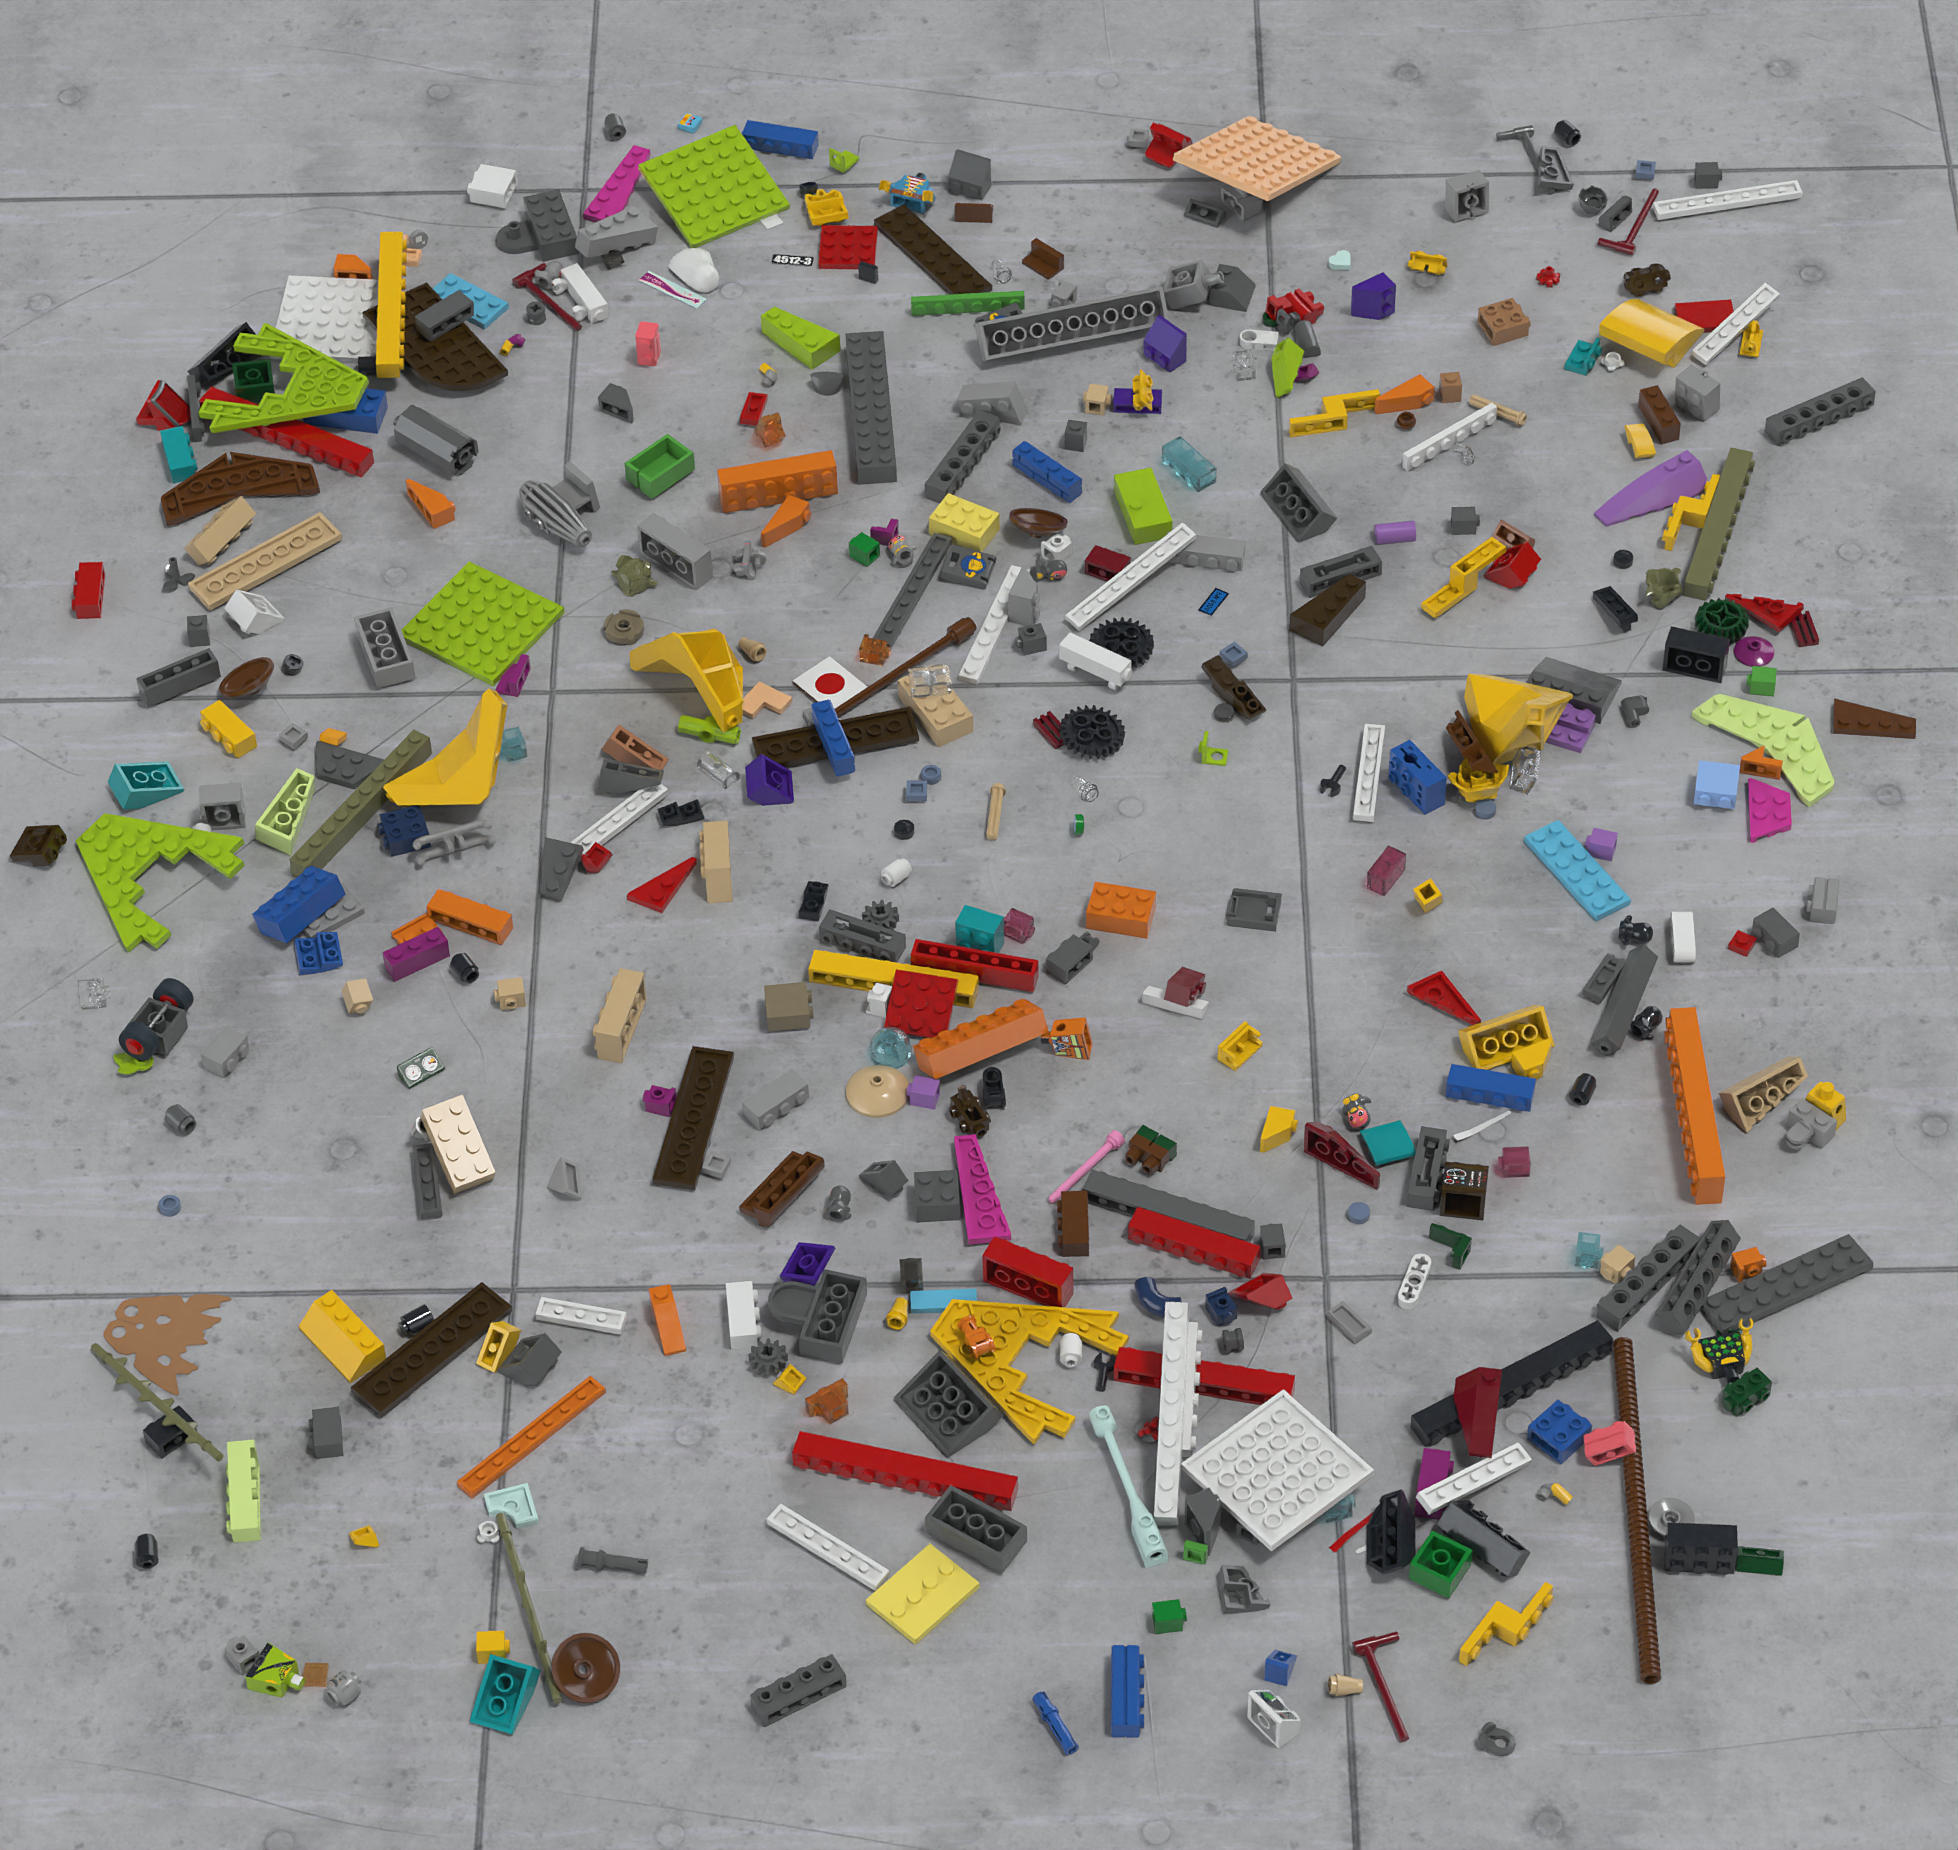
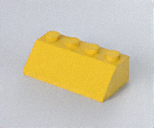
(1494, 1040)
(342, 1337)

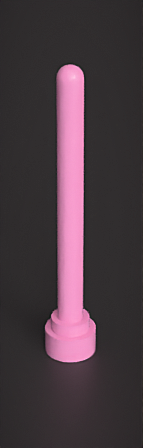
(1113, 1141)

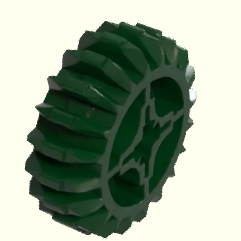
(1722, 619)

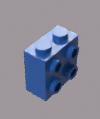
(1559, 1431)

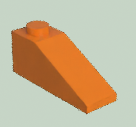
(1407, 396)
(431, 503)
(786, 520)
(667, 1319)

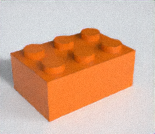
(1121, 910)

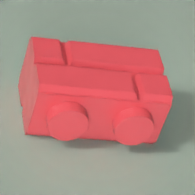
(648, 343)
(1609, 1443)

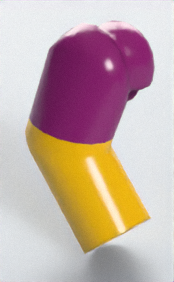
(510, 342)

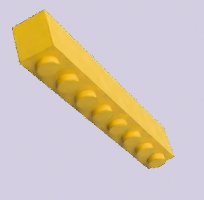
(864, 973)

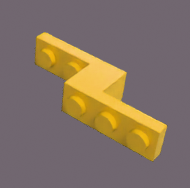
(1334, 413)
(1689, 512)
(1463, 577)
(1506, 1624)

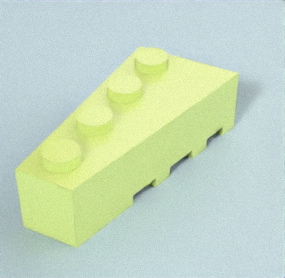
(286, 813)
(243, 1491)

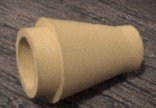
(753, 649)
(1344, 1685)

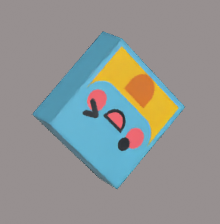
(690, 122)

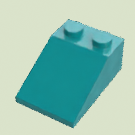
(143, 783)
(504, 1694)

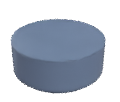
(931, 774)
(1485, 809)
(169, 1205)
(1359, 1213)

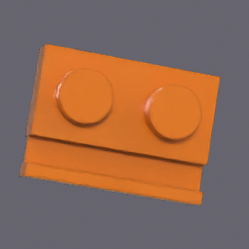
(413, 928)

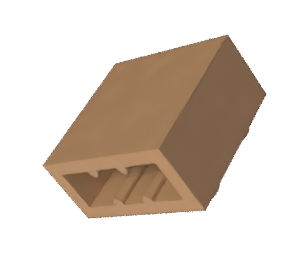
(1503, 321)

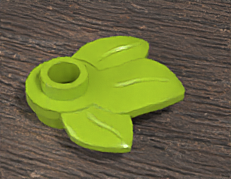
(130, 1065)

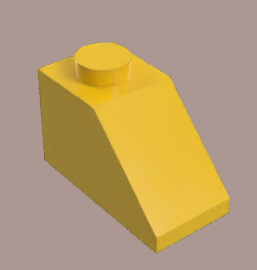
(1532, 1059)
(1277, 1128)
(498, 1345)

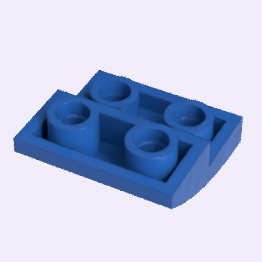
(318, 953)

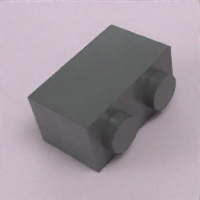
(1775, 932)
(327, 1432)

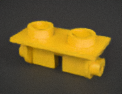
(1436, 262)
(1751, 340)
(1142, 384)

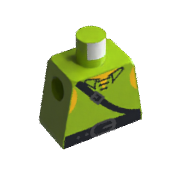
(274, 1673)

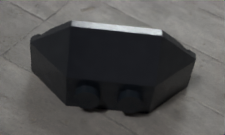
(1391, 1534)

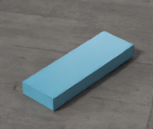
(937, 1300)

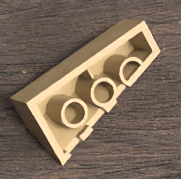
(220, 530)
(1757, 1094)

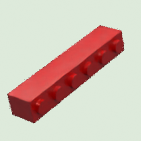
(989, 966)
(1194, 1242)

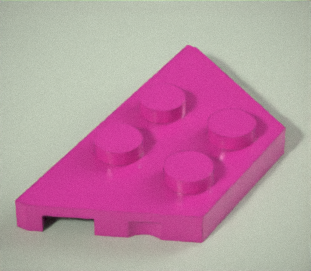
(1767, 810)

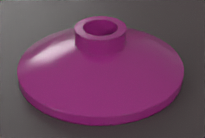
(1754, 651)

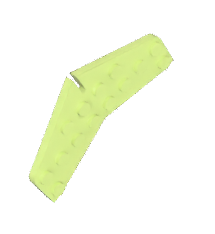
(1782, 733)

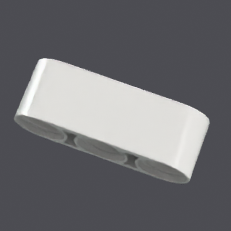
(1682, 937)

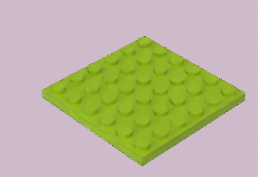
(713, 186)
(481, 623)

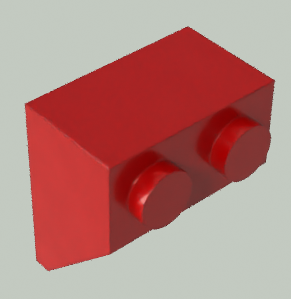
(1513, 566)

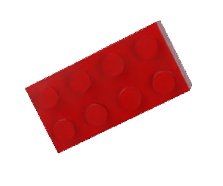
(1027, 1273)

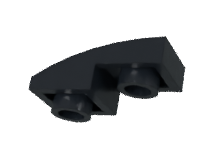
(679, 815)
(814, 900)

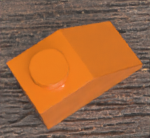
(351, 267)

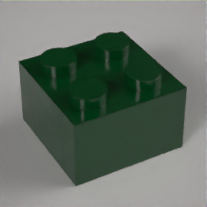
(253, 379)

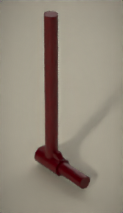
(1628, 246)
(526, 278)
(1368, 1647)

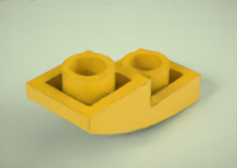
(1641, 440)

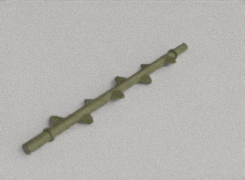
(163, 1405)
(527, 1604)

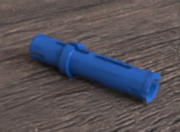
(1051, 1715)

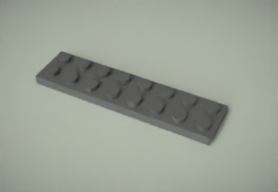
(1786, 1284)

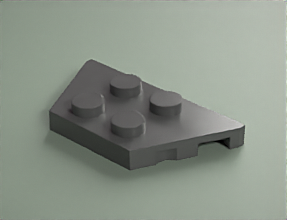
(343, 765)

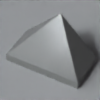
(566, 1179)

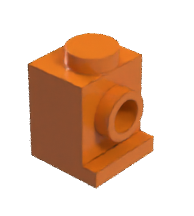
(1747, 1263)

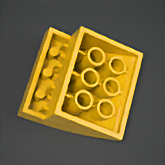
(1650, 331)

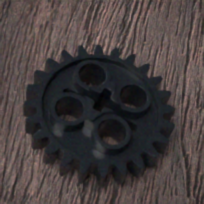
(1125, 639)
(1092, 732)

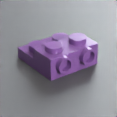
(1572, 729)

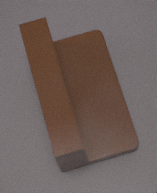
(973, 212)
(1044, 259)

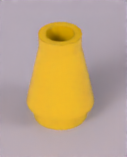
(898, 1316)

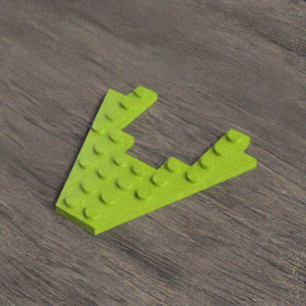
(316, 388)
(124, 847)

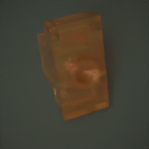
(770, 429)
(829, 1402)

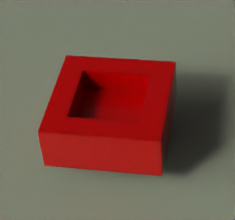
(1742, 943)

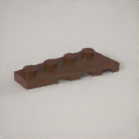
(1868, 721)

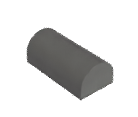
(1616, 213)
(1306, 338)

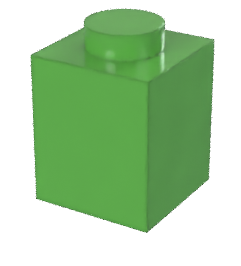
(1762, 681)

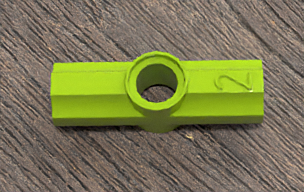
(708, 729)

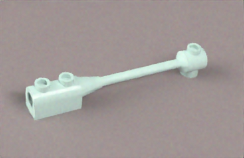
(1143, 1523)

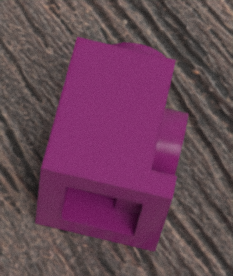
(660, 1100)

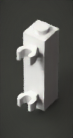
(583, 292)
(1095, 660)

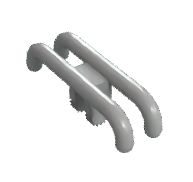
(453, 840)

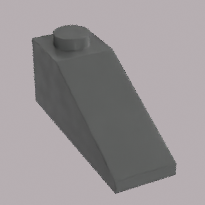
(625, 777)

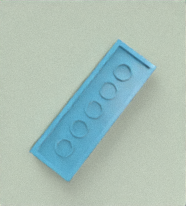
(1577, 870)

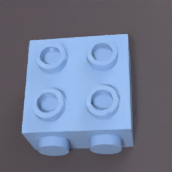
(1716, 784)

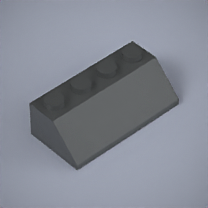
(1298, 503)

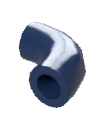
(1151, 1298)

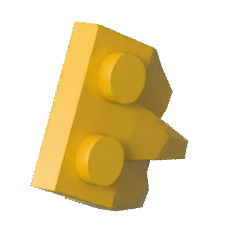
(826, 207)

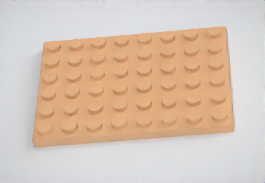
(1257, 158)

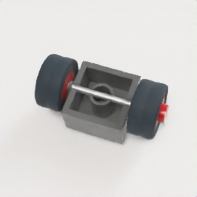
(158, 1021)

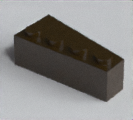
(1328, 611)

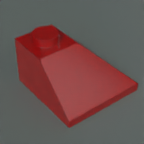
(1264, 1290)

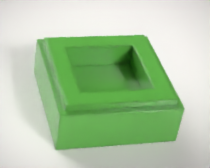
(1195, 1552)

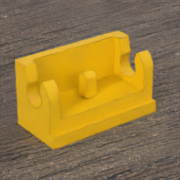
(1239, 1046)

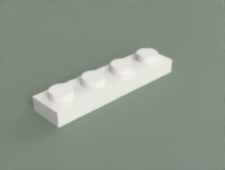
(581, 1315)

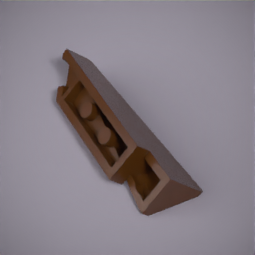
(1469, 745)

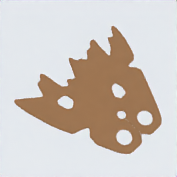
(163, 1339)

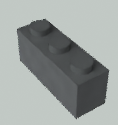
(444, 315)

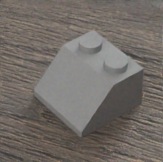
(1024, 599)

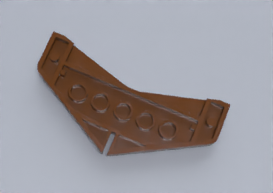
(245, 477)

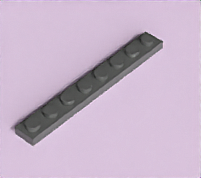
(913, 588)

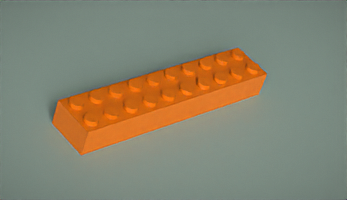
(1695, 1106)

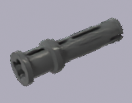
(602, 1560)

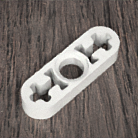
(1416, 1290)

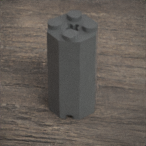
(435, 440)

